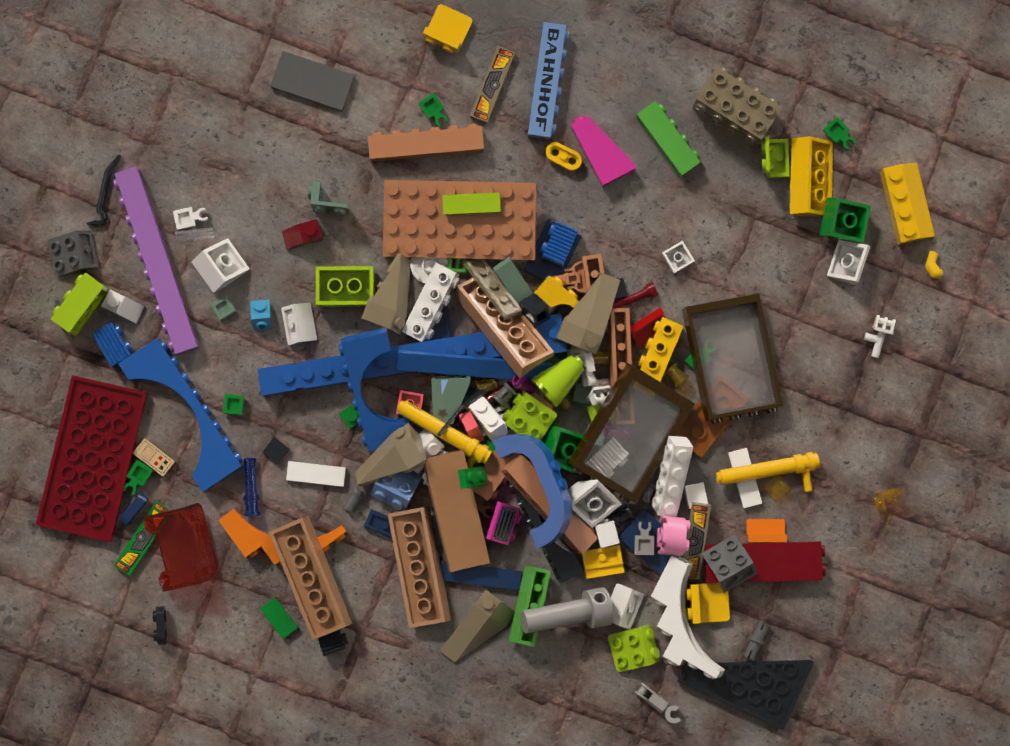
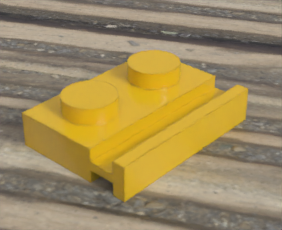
(603, 561)

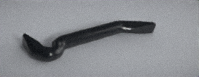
(103, 193)

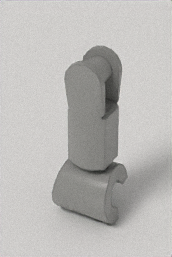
(658, 703)

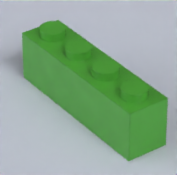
(668, 139)
(530, 596)

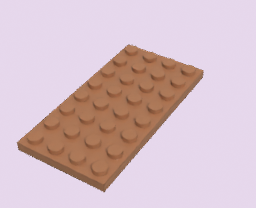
(418, 227)

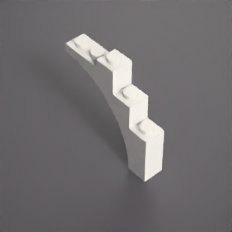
(674, 621)

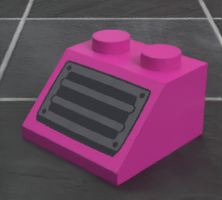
(503, 523)

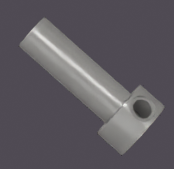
(593, 608)

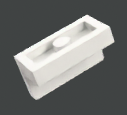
(299, 323)
(625, 605)

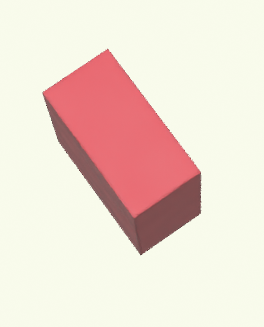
(414, 398)
(471, 426)

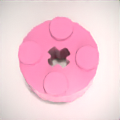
(672, 536)

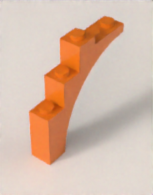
(250, 539)

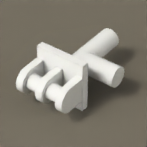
(879, 338)
(599, 391)

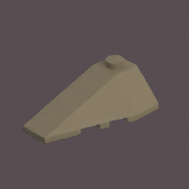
(390, 302)
(589, 318)
(398, 453)
(481, 623)

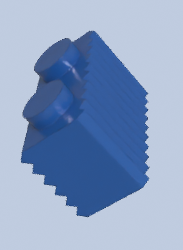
(559, 243)
(112, 344)

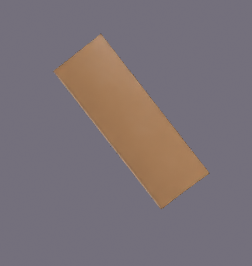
(514, 338)
(455, 512)
(419, 567)
(310, 577)

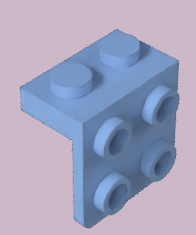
(398, 489)

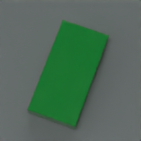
(279, 617)

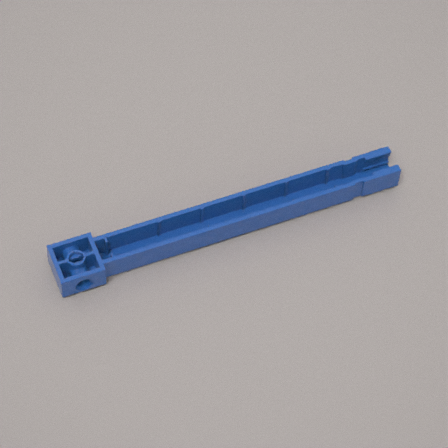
(330, 370)

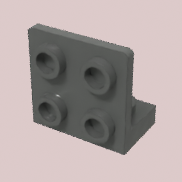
(73, 252)
(730, 563)

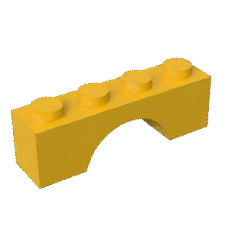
(554, 293)

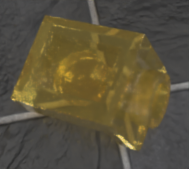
(889, 495)

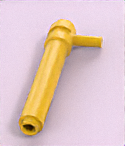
(471, 447)
(797, 463)

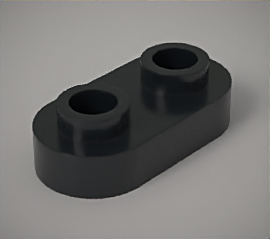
(160, 633)

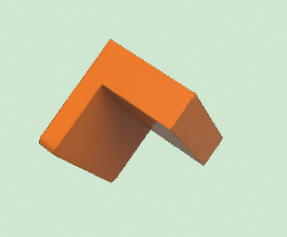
(765, 530)

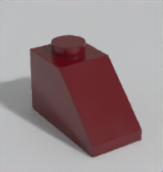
(302, 234)

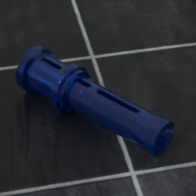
(251, 497)

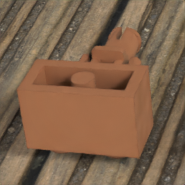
(583, 273)

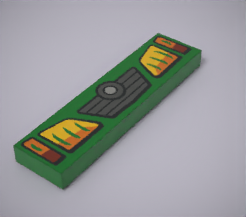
(138, 544)

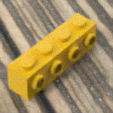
(660, 348)

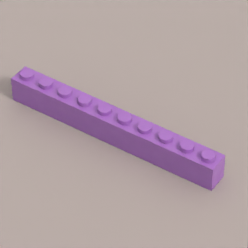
(156, 260)

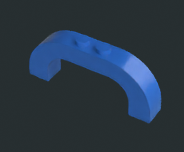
(551, 481)

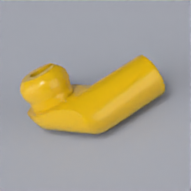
(931, 266)

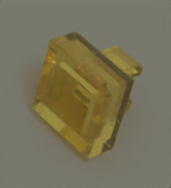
(776, 487)

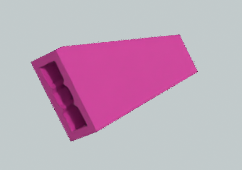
(603, 155)

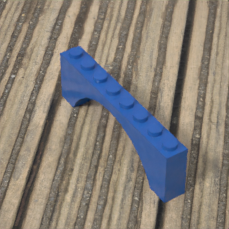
(216, 457)

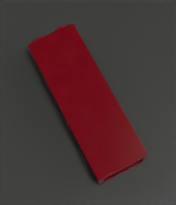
(781, 561)

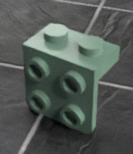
(315, 196)

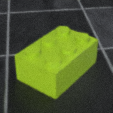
(344, 286)
(79, 304)

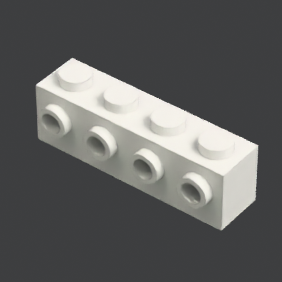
(431, 302)
(672, 476)

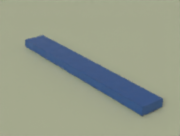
(460, 365)

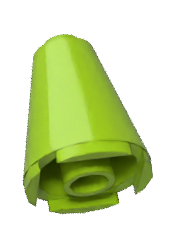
(559, 379)

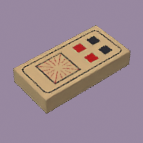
(154, 457)

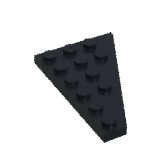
(754, 687)

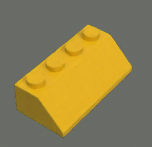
(810, 175)
(907, 203)

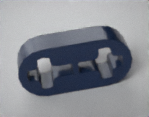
(134, 508)

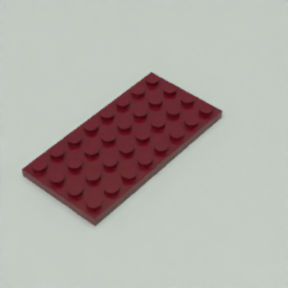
(91, 458)

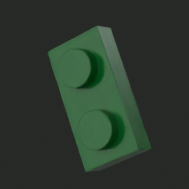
(472, 477)

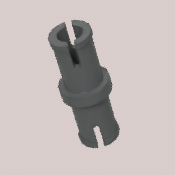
(756, 640)

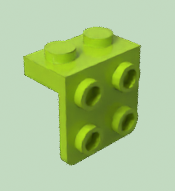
(777, 158)
(529, 416)
(634, 648)

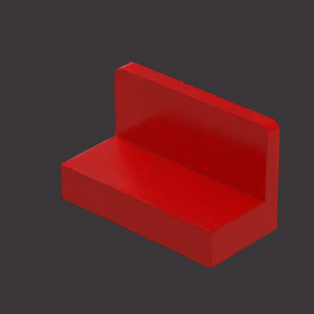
(644, 328)

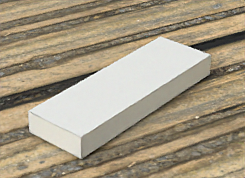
(316, 473)
(747, 490)

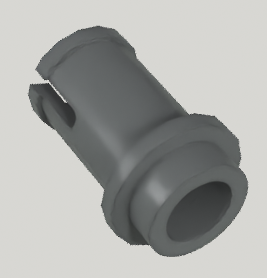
(353, 499)

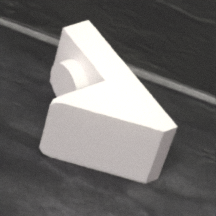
(123, 306)

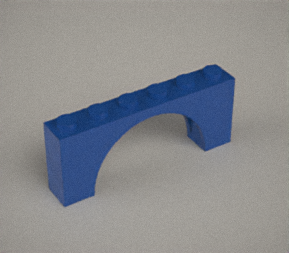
(358, 353)

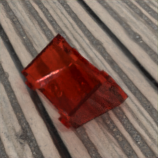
(183, 546)

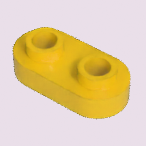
(563, 157)

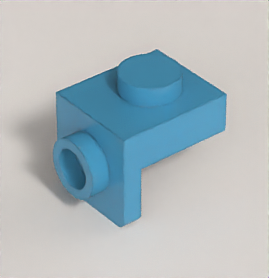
(261, 315)

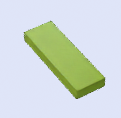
(471, 203)

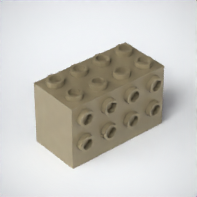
(737, 106)

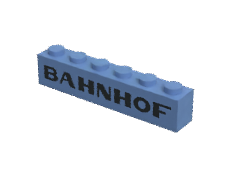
(546, 82)

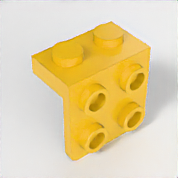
(447, 29)
(707, 603)

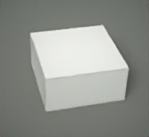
(678, 257)

